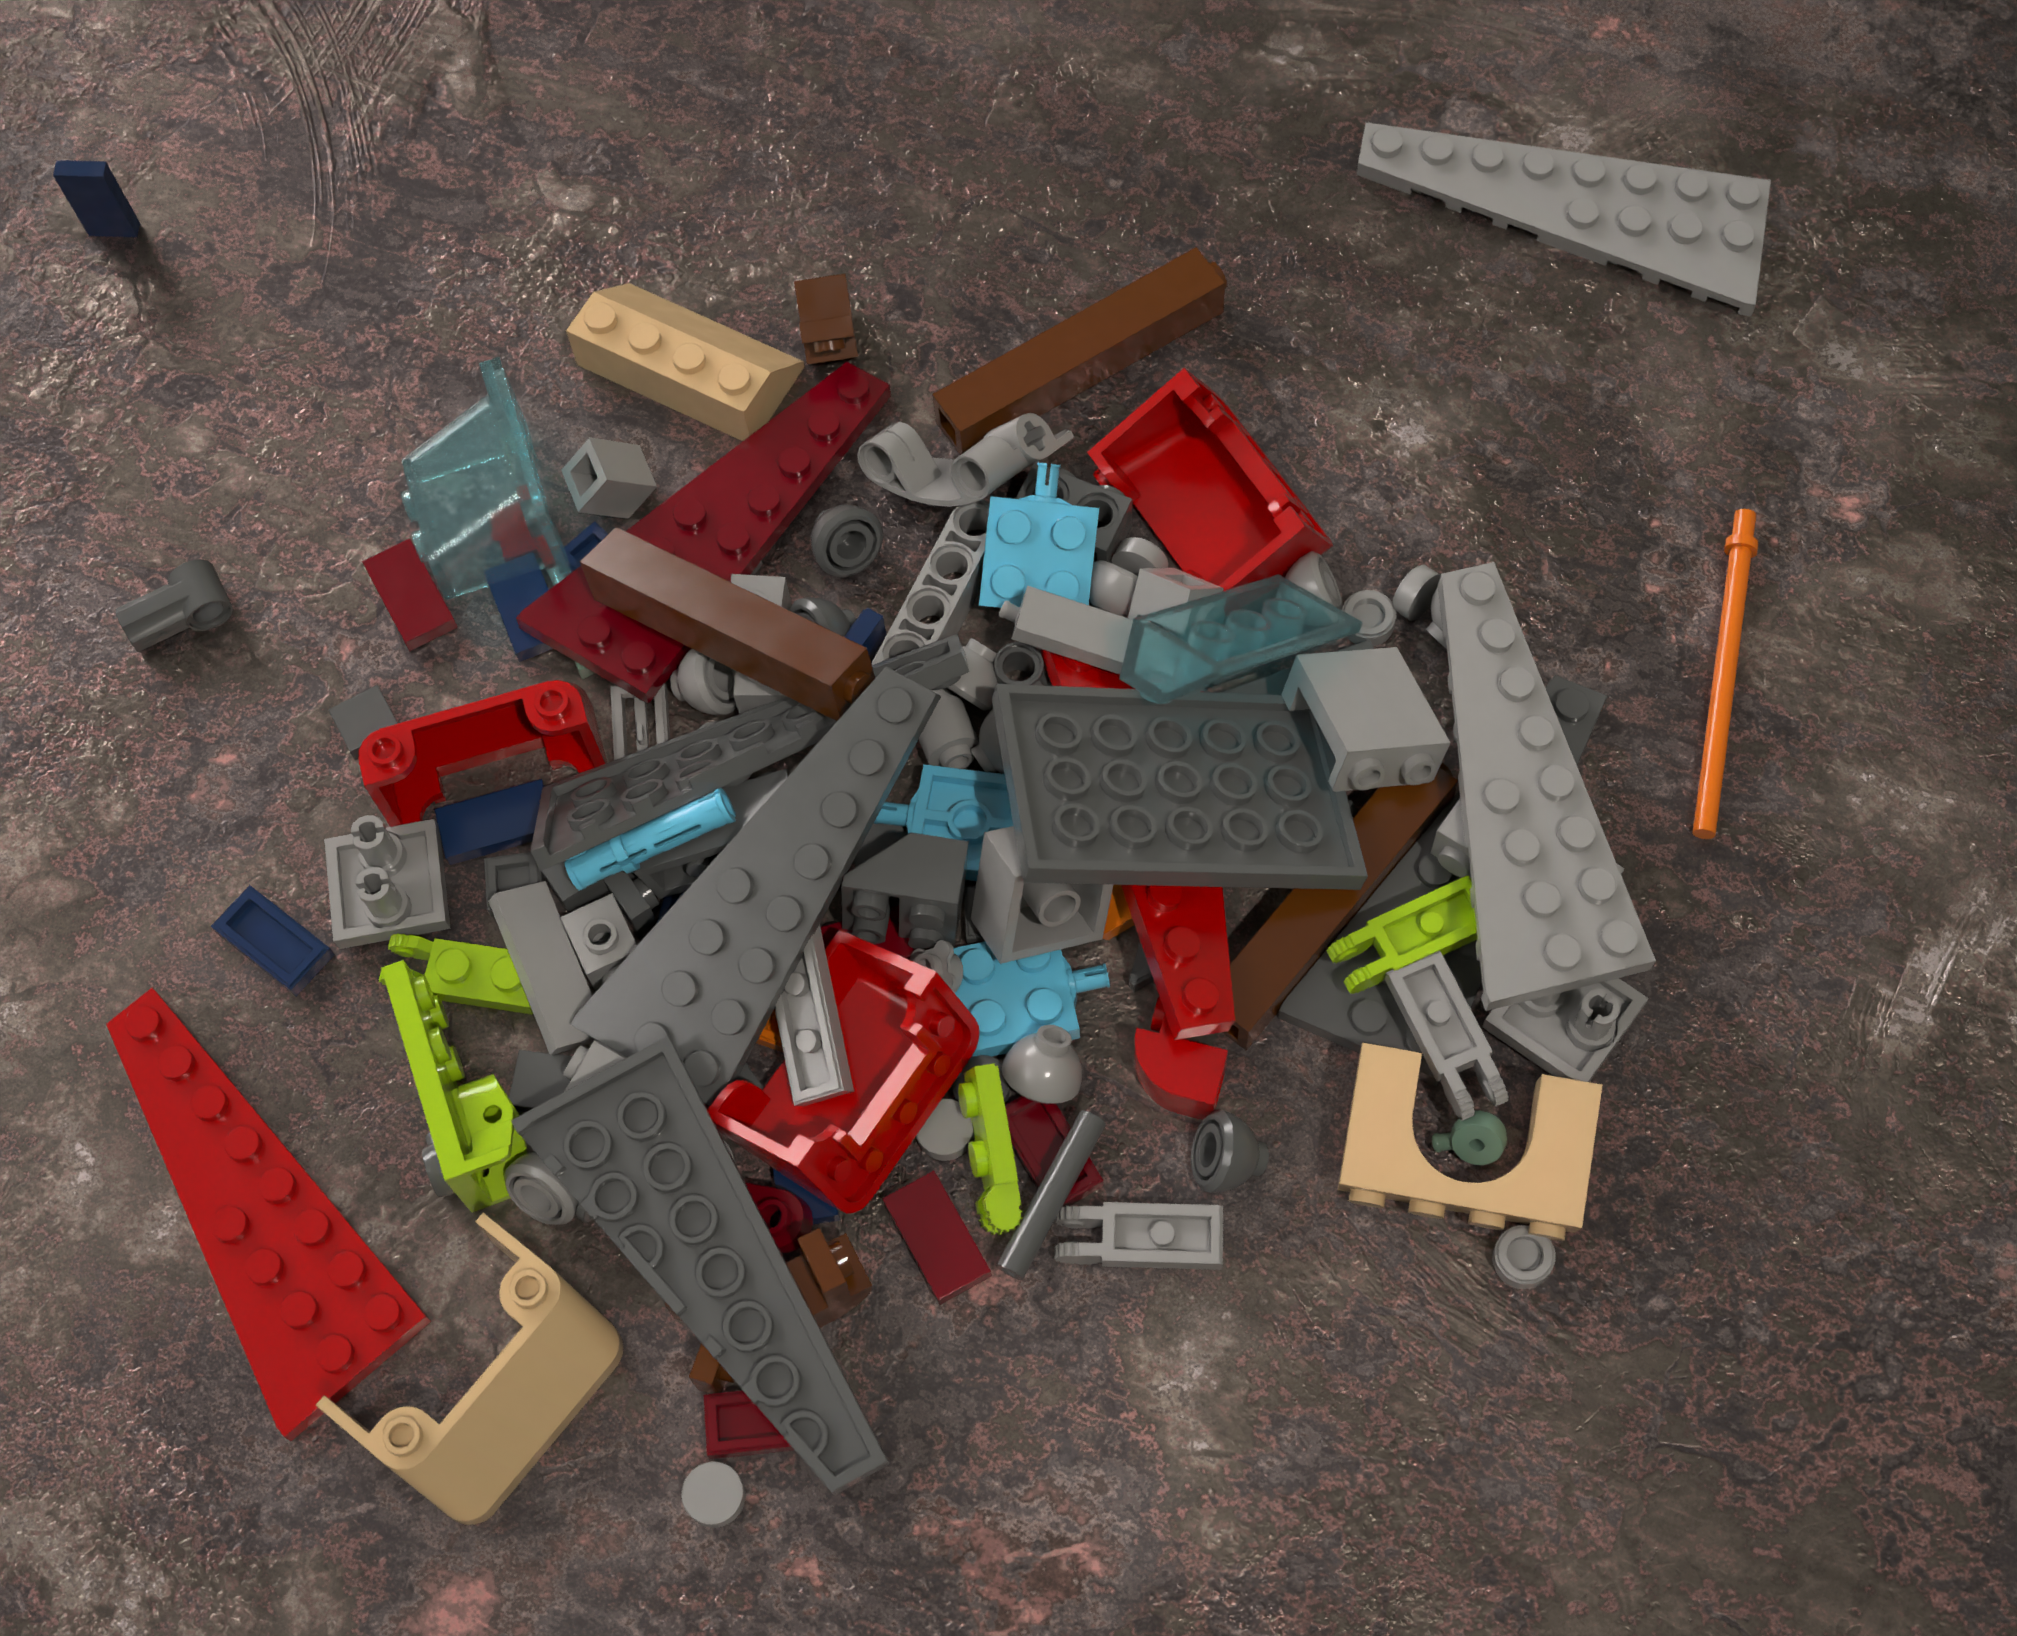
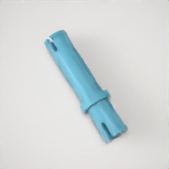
(650, 839)

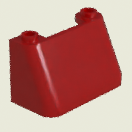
(1207, 487)
(406, 760)
(903, 1050)

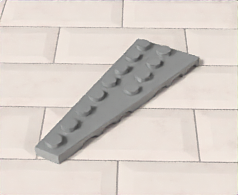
(1647, 216)
(1539, 861)

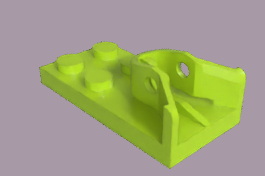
(466, 1121)

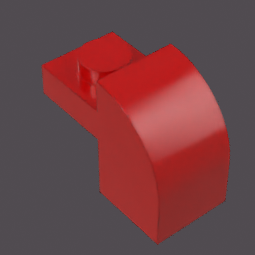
(1179, 1072)

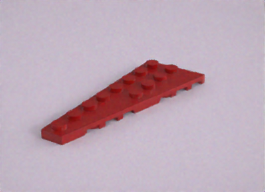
(1177, 925)
(287, 1263)

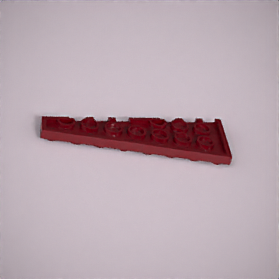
(717, 522)

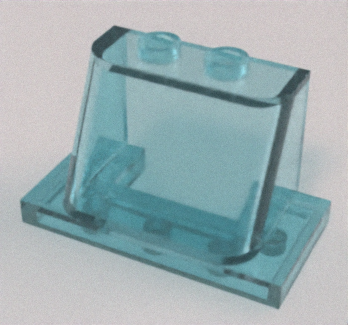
(482, 496)

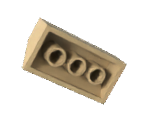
(682, 359)

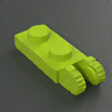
(1409, 933)
(465, 972)
(992, 1150)

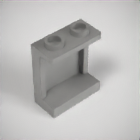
(1369, 717)

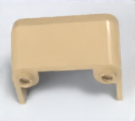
(513, 1407)

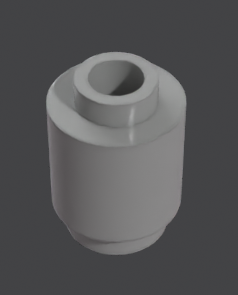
(949, 733)

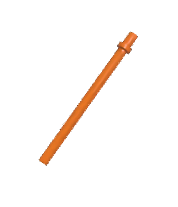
(1740, 547)

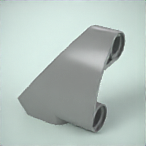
(905, 467)

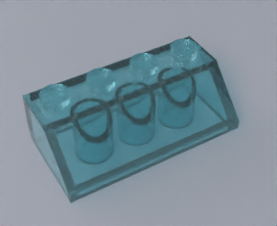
(1228, 637)

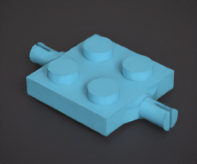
(1038, 545)
(954, 806)
(1021, 994)

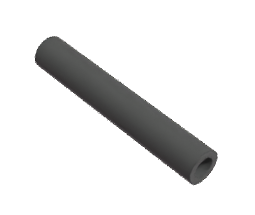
(1051, 1195)

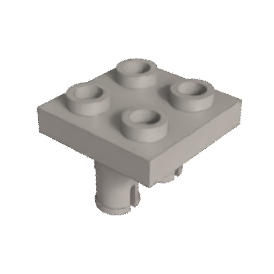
(386, 881)
(1571, 1029)

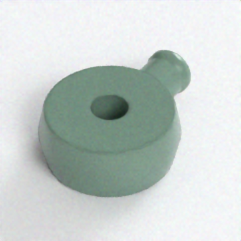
(1475, 1139)

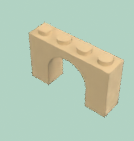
(1541, 1191)

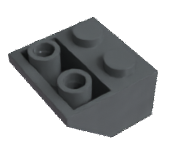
(921, 877)

